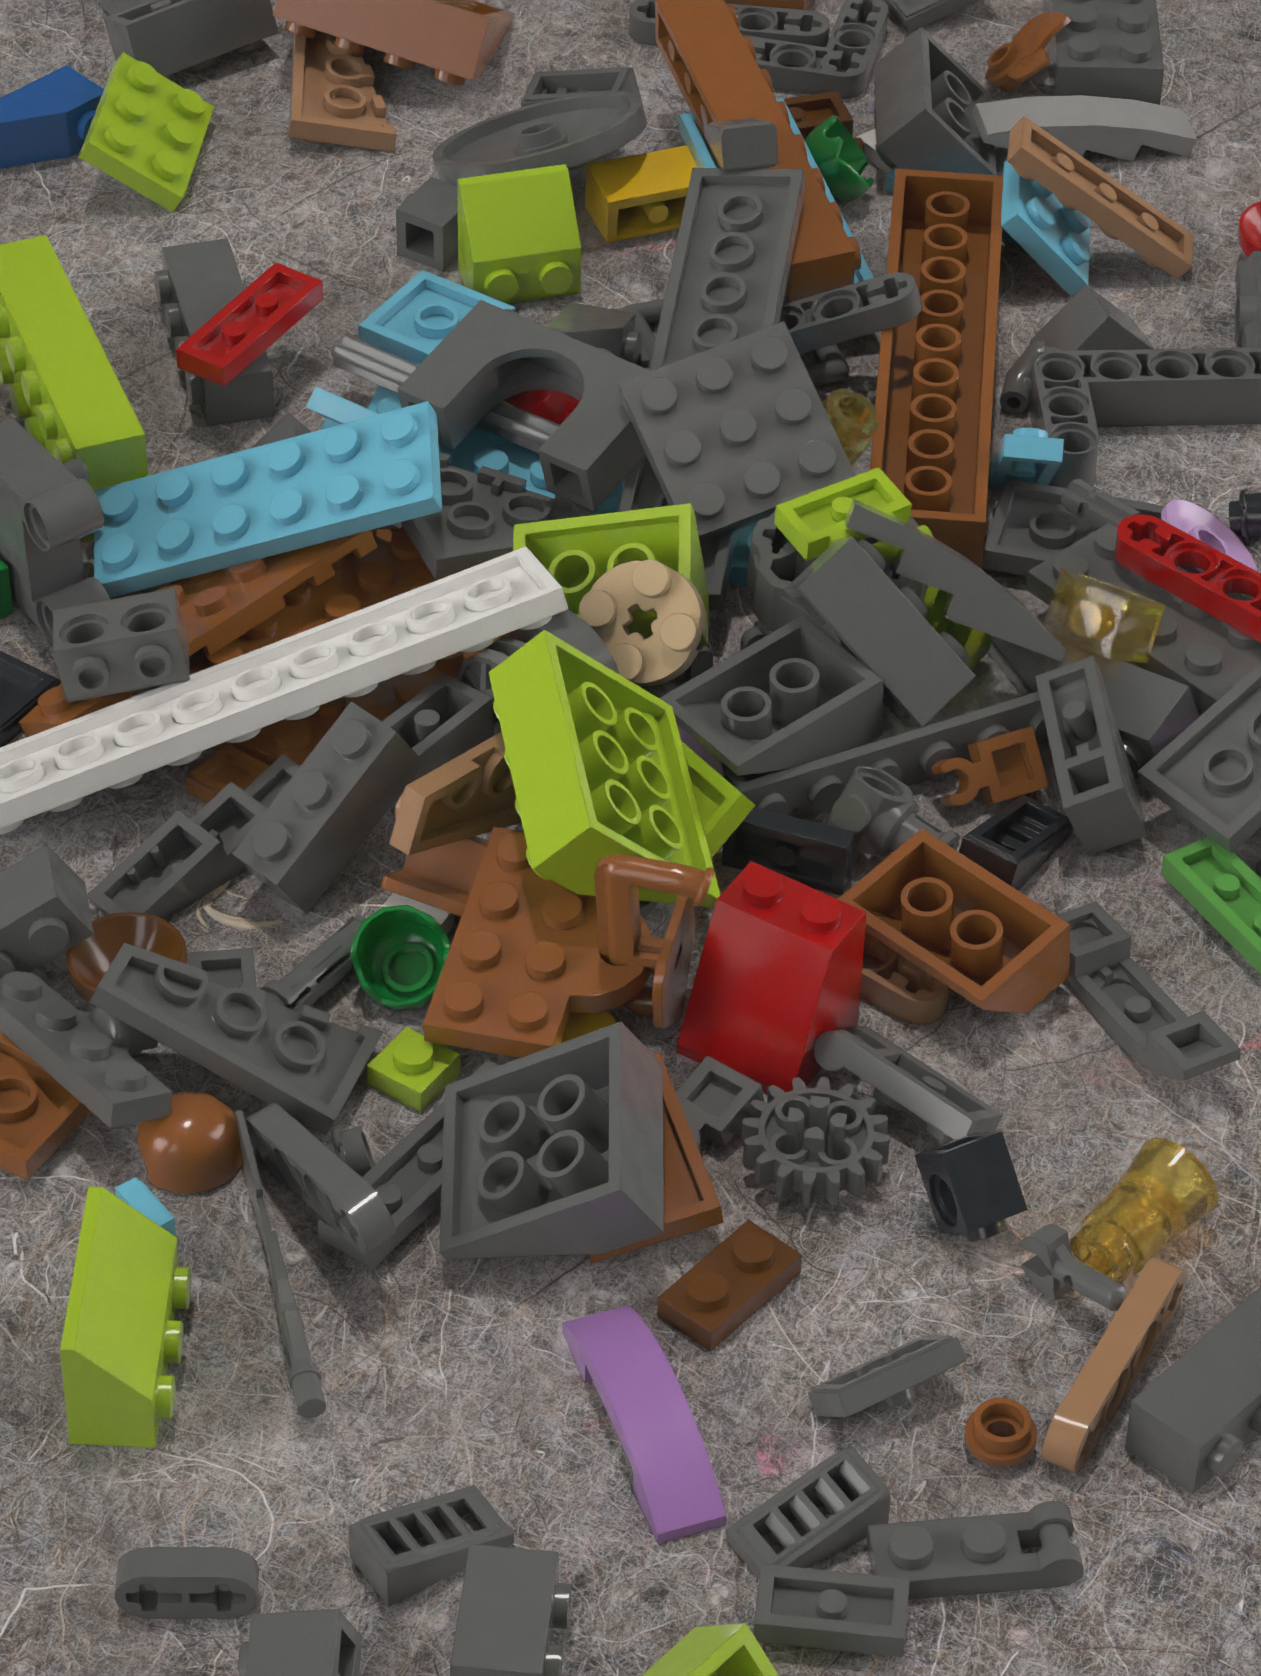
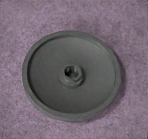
(543, 134)

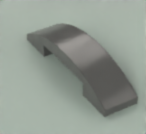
(1134, 1006)

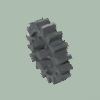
(776, 1148)

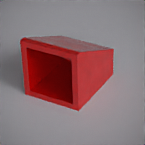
(774, 978)

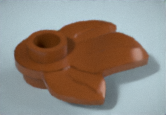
(1026, 54)

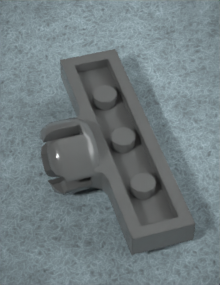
(84, 1051)

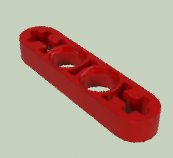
(1157, 550)

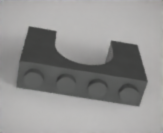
(502, 355)

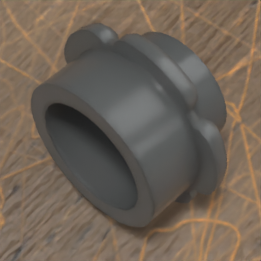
(352, 1149)

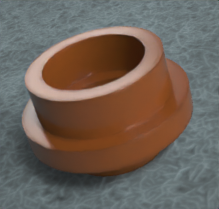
(1000, 1432)

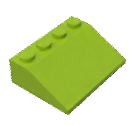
(594, 768)

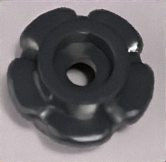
(1246, 516)

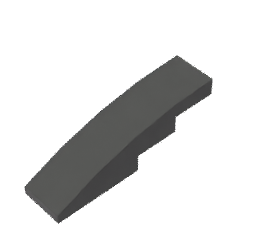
(973, 594)
(191, 855)

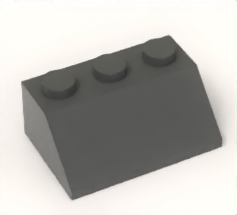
(926, 110)

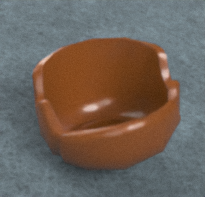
(192, 1146)

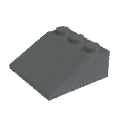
(555, 1152)

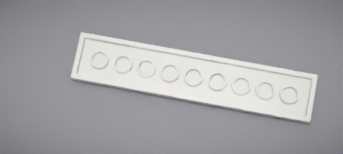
(274, 684)

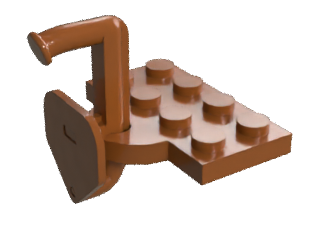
(541, 952)

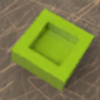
(413, 1069)

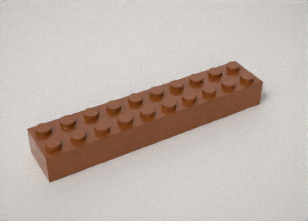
(941, 364)

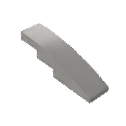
(1090, 123)

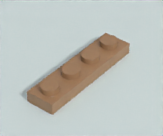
(1100, 198)

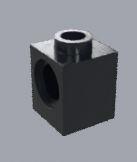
(972, 1185)

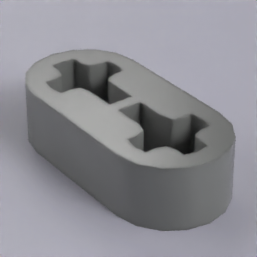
(186, 1583)

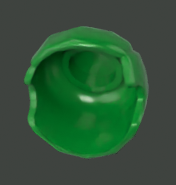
(839, 159)
(399, 956)

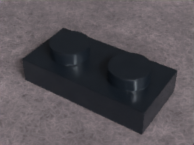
(793, 847)

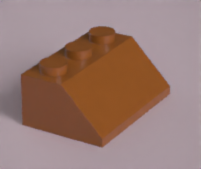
(964, 925)

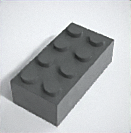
(1107, 50)

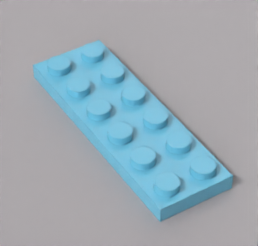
(269, 500)

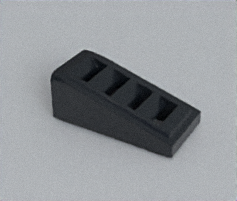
(1011, 849)

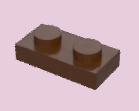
(729, 1285)

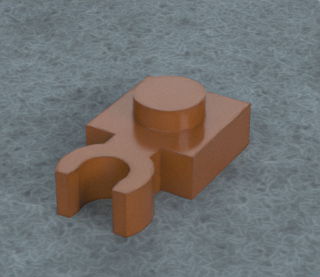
(999, 767)

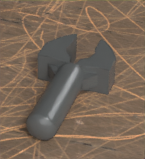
(1058, 1272)

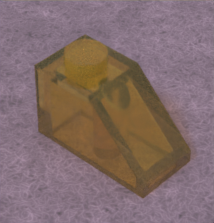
(1103, 617)

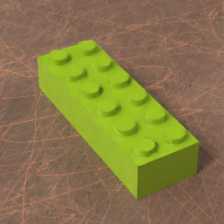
(61, 370)

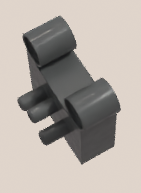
(41, 525)

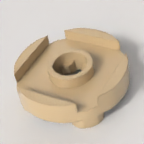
(675, 632)

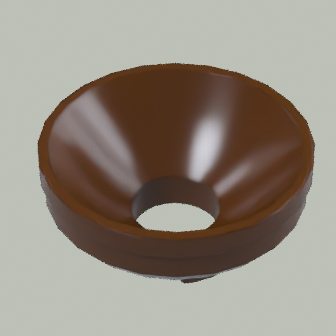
(93, 956)

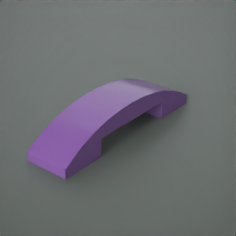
(651, 1421)

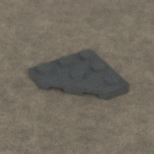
(479, 517)

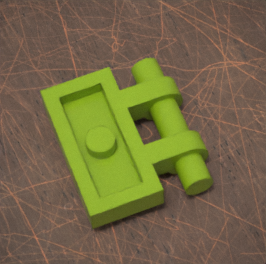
(818, 517)

